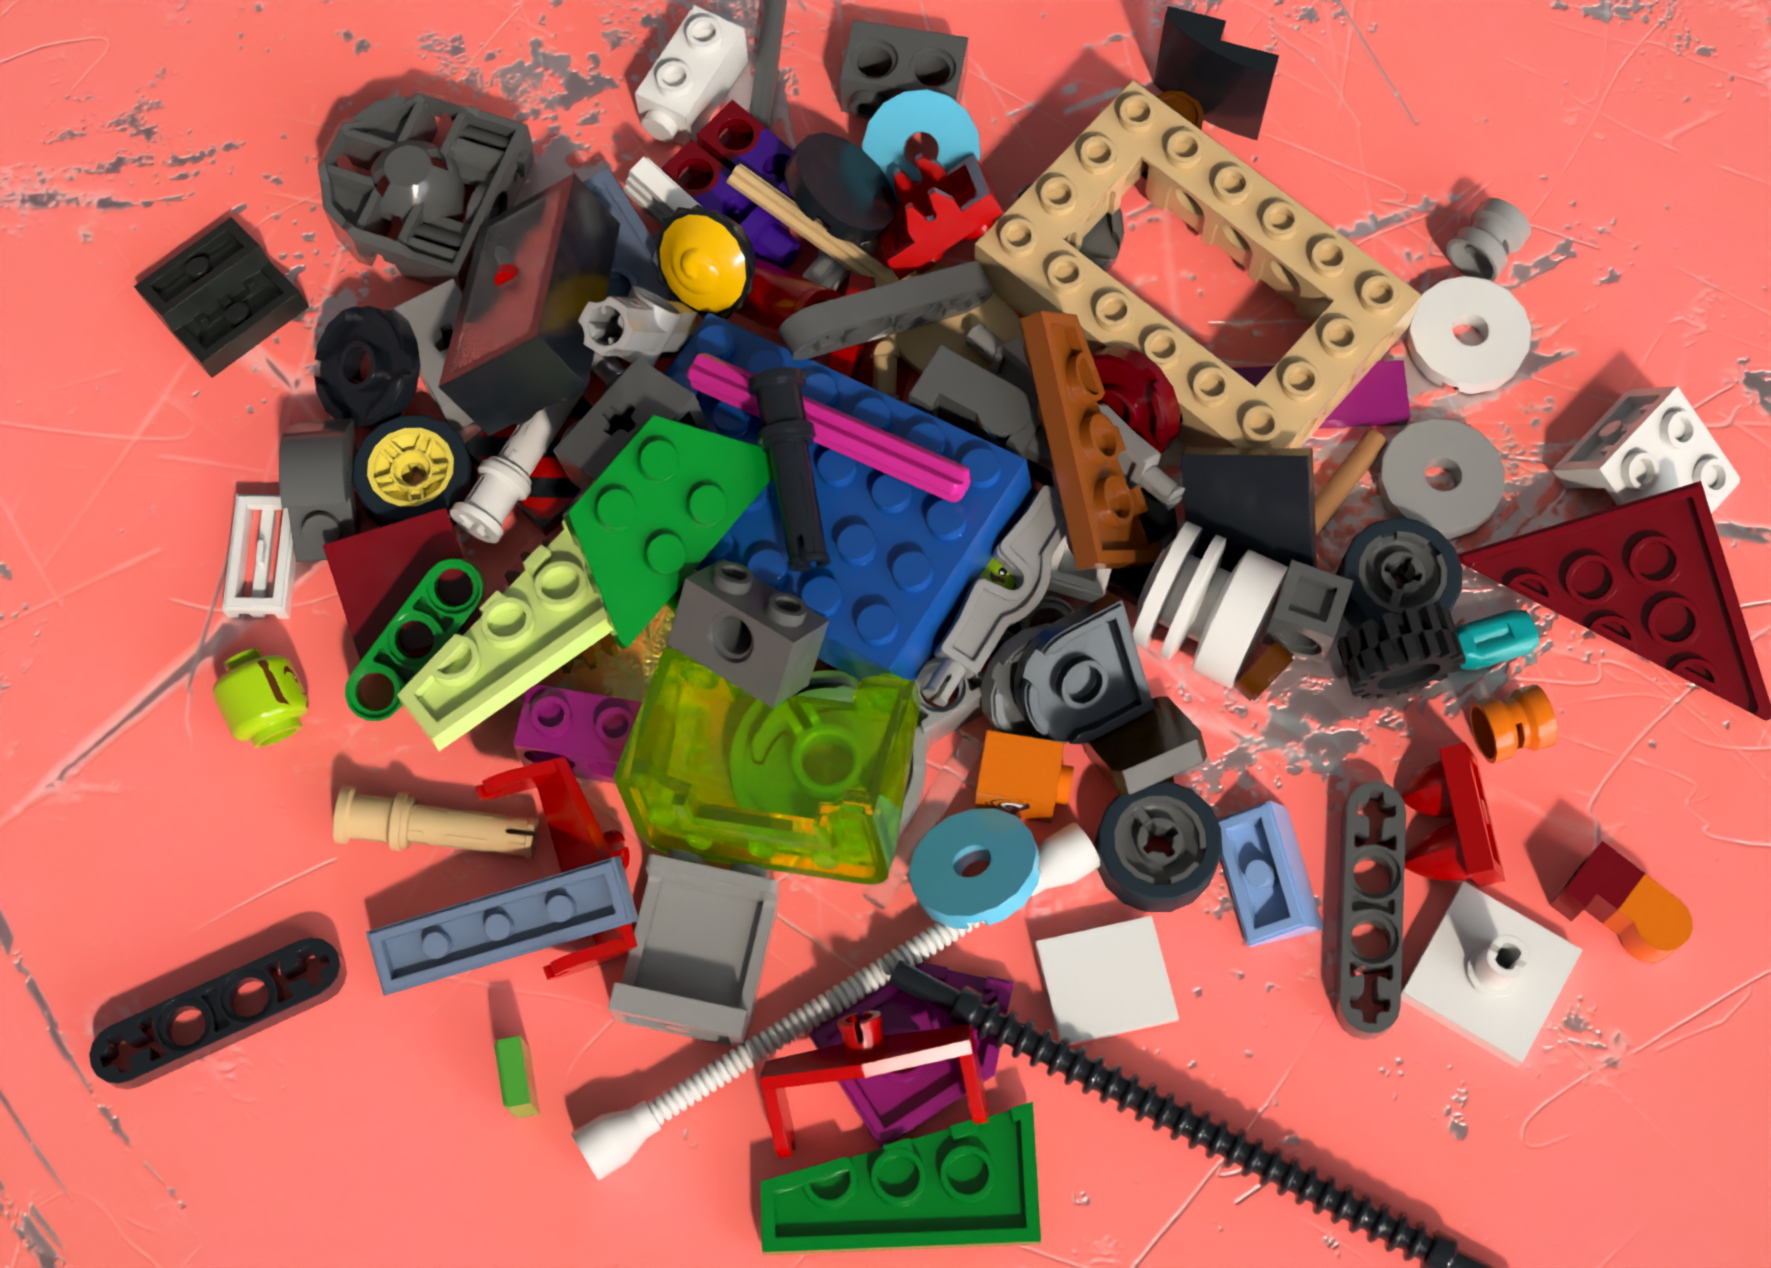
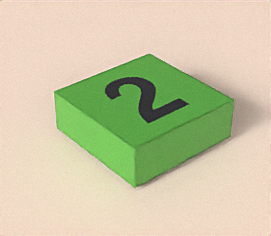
(516, 1077)

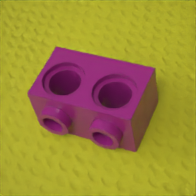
(576, 725)

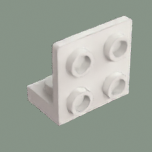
(1646, 448)

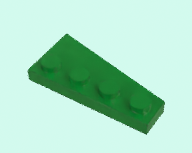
(914, 1194)

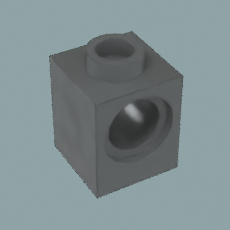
(1308, 611)

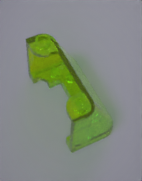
(770, 787)

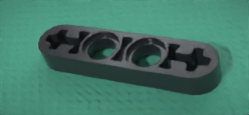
(222, 1021)

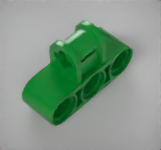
(387, 654)

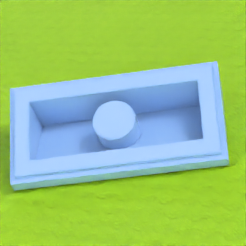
(1268, 875)

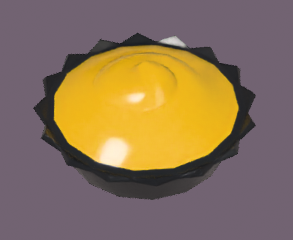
(705, 261)

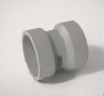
(1494, 233)

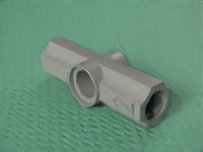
(638, 326)

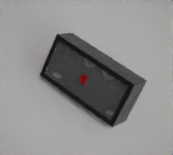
(521, 307)

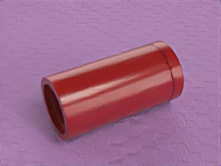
(781, 294)

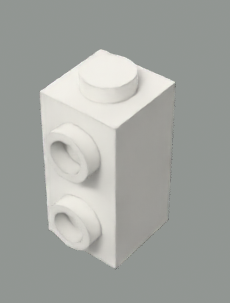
(691, 77)

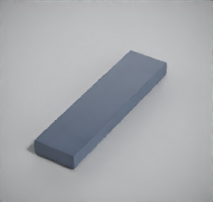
(502, 925)

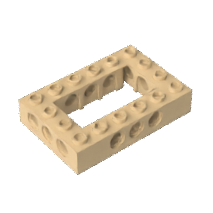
(1339, 288)

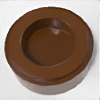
(1264, 671)

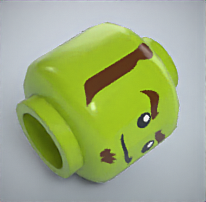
(260, 698)

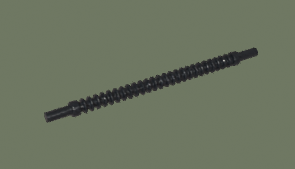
(967, 1008)

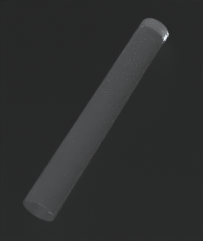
(927, 816)

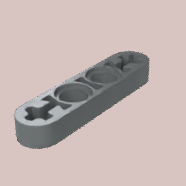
(885, 310)
(1363, 908)

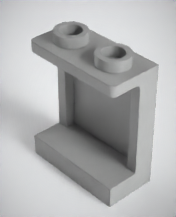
(698, 949)

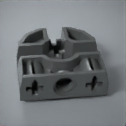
(396, 141)

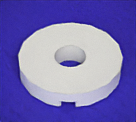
(1475, 304)

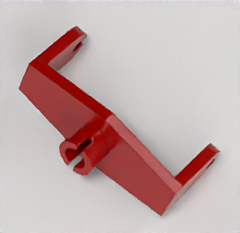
(576, 843)
(866, 1055)

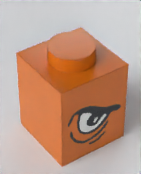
(1023, 776)

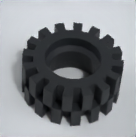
(1401, 652)

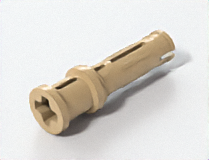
(405, 822)

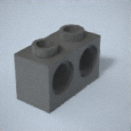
(906, 62)

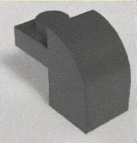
(318, 484)

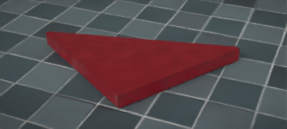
(1646, 581)

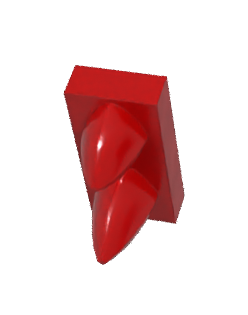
(1469, 844)

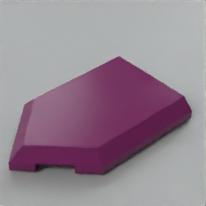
(907, 1097)

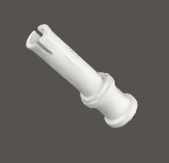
(506, 476)

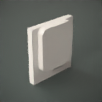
(1106, 981)

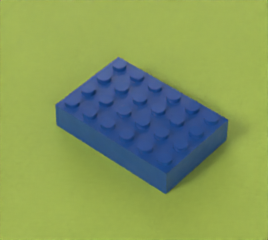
(892, 547)

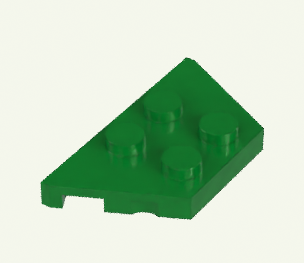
(660, 515)

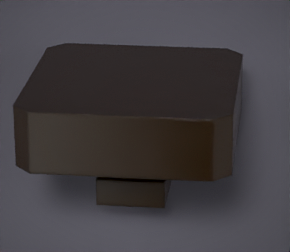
(1148, 748)

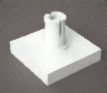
(1490, 974)

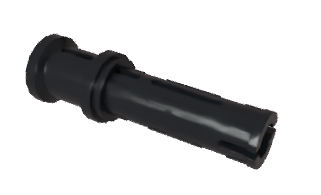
(787, 438)

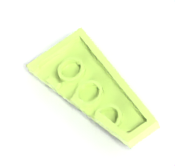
(513, 645)

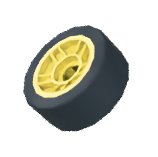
(397, 450)

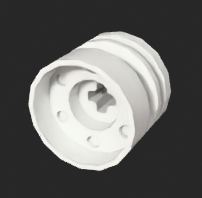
(1207, 603)

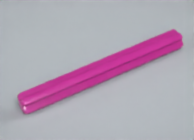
(842, 433)

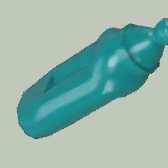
(1497, 638)

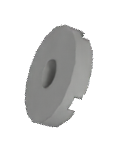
(1446, 446)

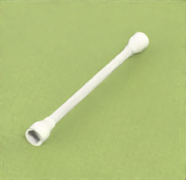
(616, 1136)

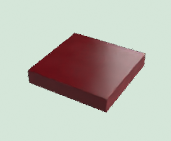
(383, 568)

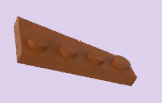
(1084, 448)

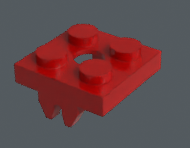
(937, 213)

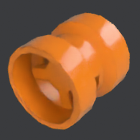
(1513, 723)

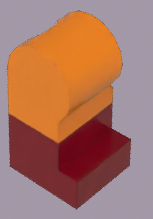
(1628, 902)

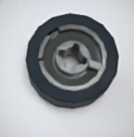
(1403, 549)
(1153, 879)

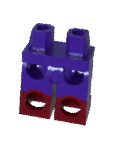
(712, 163)

